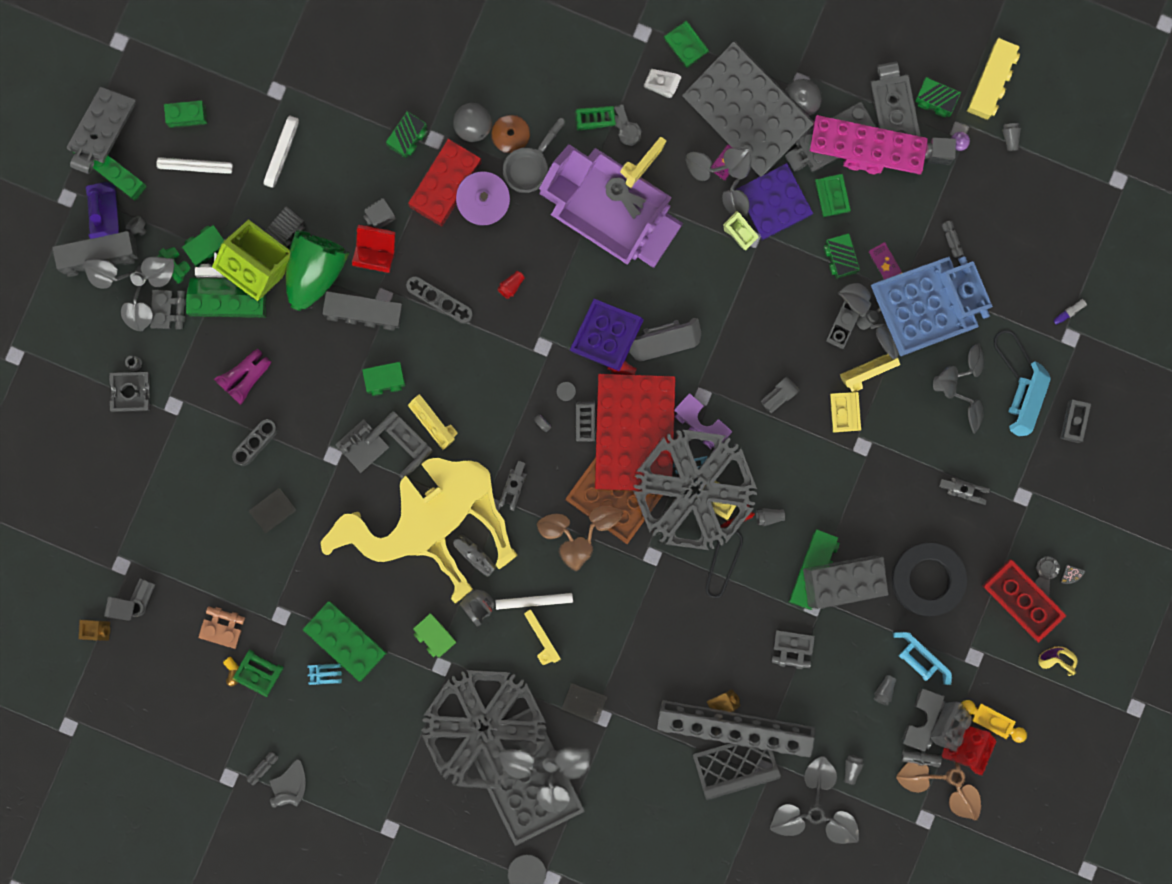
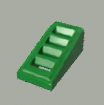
(595, 124)

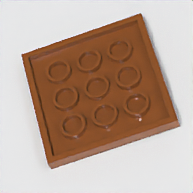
(587, 498)

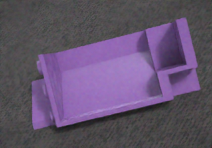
(579, 191)

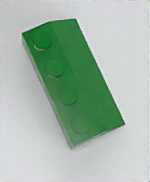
(221, 299)

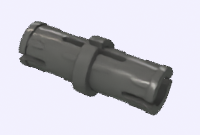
(921, 758)

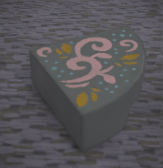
(1071, 575)

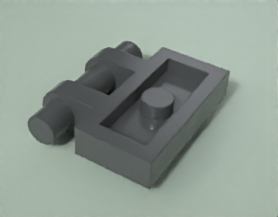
(162, 308)
(793, 643)

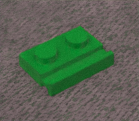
(686, 44)
(832, 195)

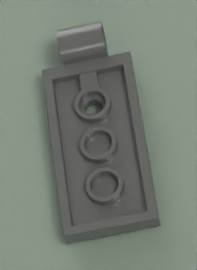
(899, 115)
(102, 119)
(803, 156)

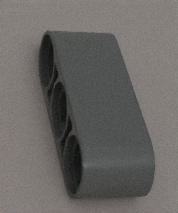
(246, 447)

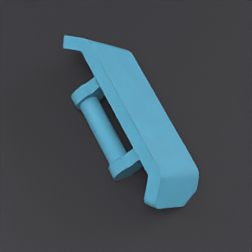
(1033, 400)
(946, 674)

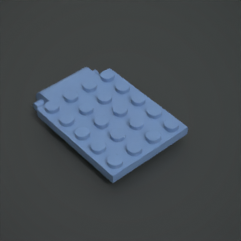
(932, 303)

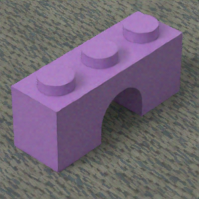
(688, 412)

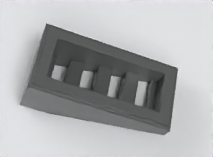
(585, 404)

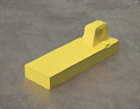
(634, 172)
(855, 376)
(443, 435)
(549, 653)

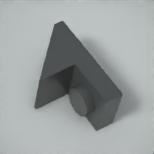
(119, 608)

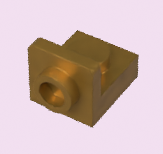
(94, 630)
(725, 702)

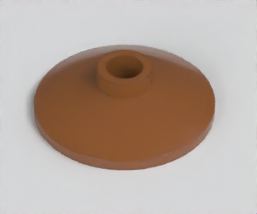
(517, 140)

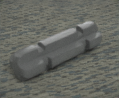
(952, 239)
(262, 768)

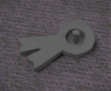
(629, 132)
(618, 191)
(1047, 569)

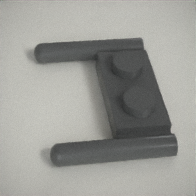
(405, 437)

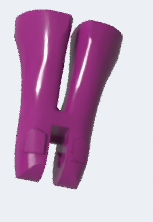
(229, 379)

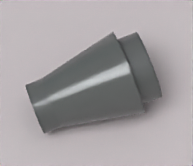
(1012, 135)
(769, 516)
(885, 691)
(853, 767)

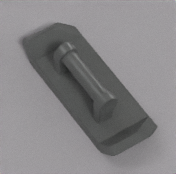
(666, 340)

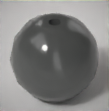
(805, 95)
(472, 122)

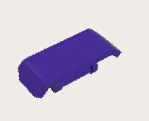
(102, 209)

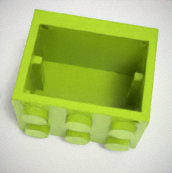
(252, 260)

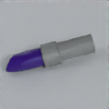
(1070, 311)

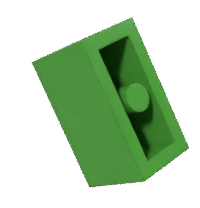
(434, 636)

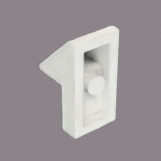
(662, 82)
(207, 271)

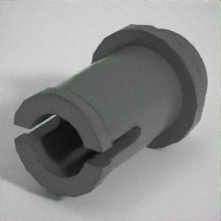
(138, 363)

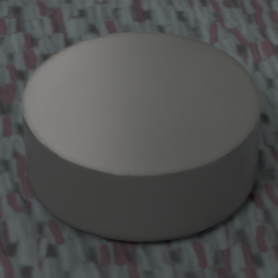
(566, 391)

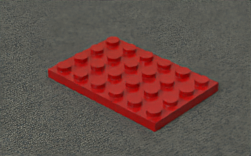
(630, 423)

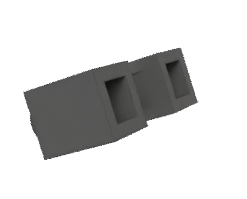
(931, 705)

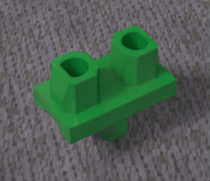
(179, 270)

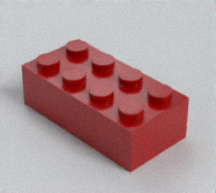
(438, 189)
(1024, 600)

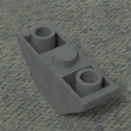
(842, 326)

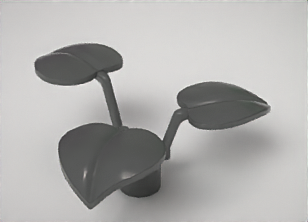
(738, 165)
(154, 268)
(858, 299)
(948, 383)
(571, 761)
(841, 827)

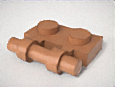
(220, 633)

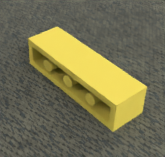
(993, 78)

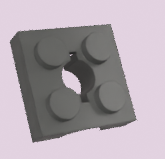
(138, 401)

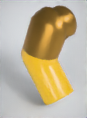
(232, 667)

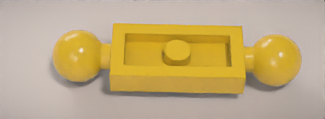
(994, 721)

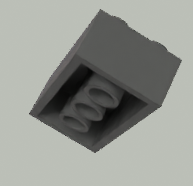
(113, 248)
(845, 582)

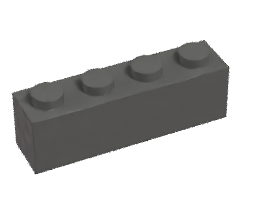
(361, 309)

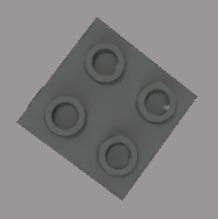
(356, 449)

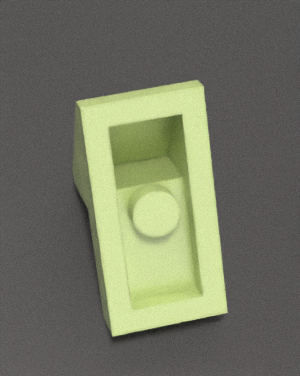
(740, 230)

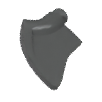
(289, 786)

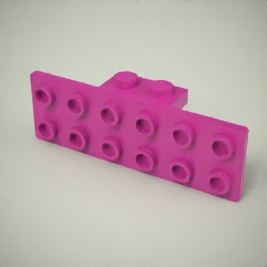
(868, 146)

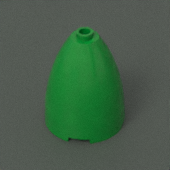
(312, 268)

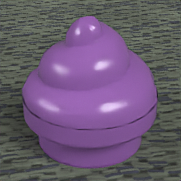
(962, 140)

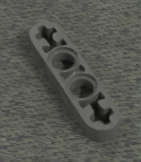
(441, 297)

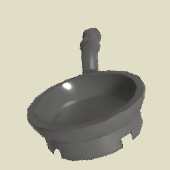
(527, 167)

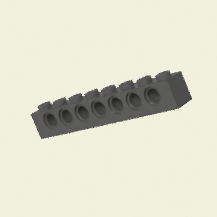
(729, 722)

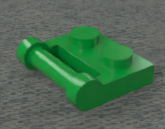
(255, 678)

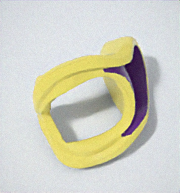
(1051, 656)

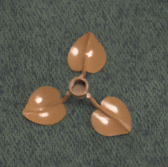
(578, 550)
(963, 803)

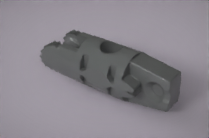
(514, 476)
(954, 489)
(474, 555)

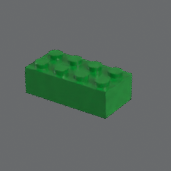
(345, 641)

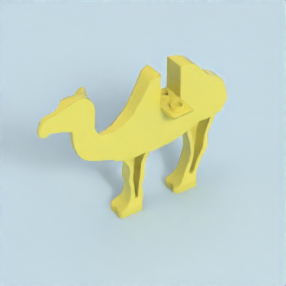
(426, 521)

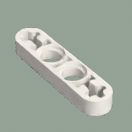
(281, 151)

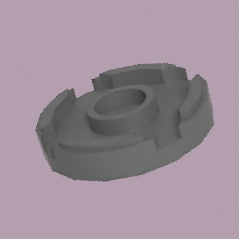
(527, 870)

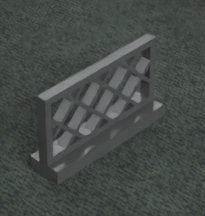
(739, 783)

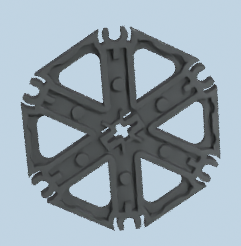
(702, 504)
(464, 727)

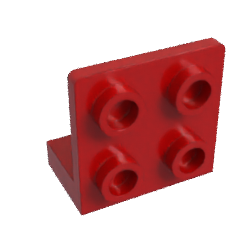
(374, 248)
(973, 751)

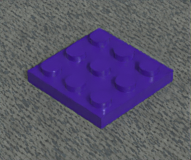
(775, 202)
(606, 334)

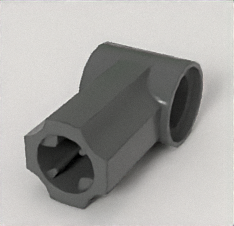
(783, 392)
(142, 595)

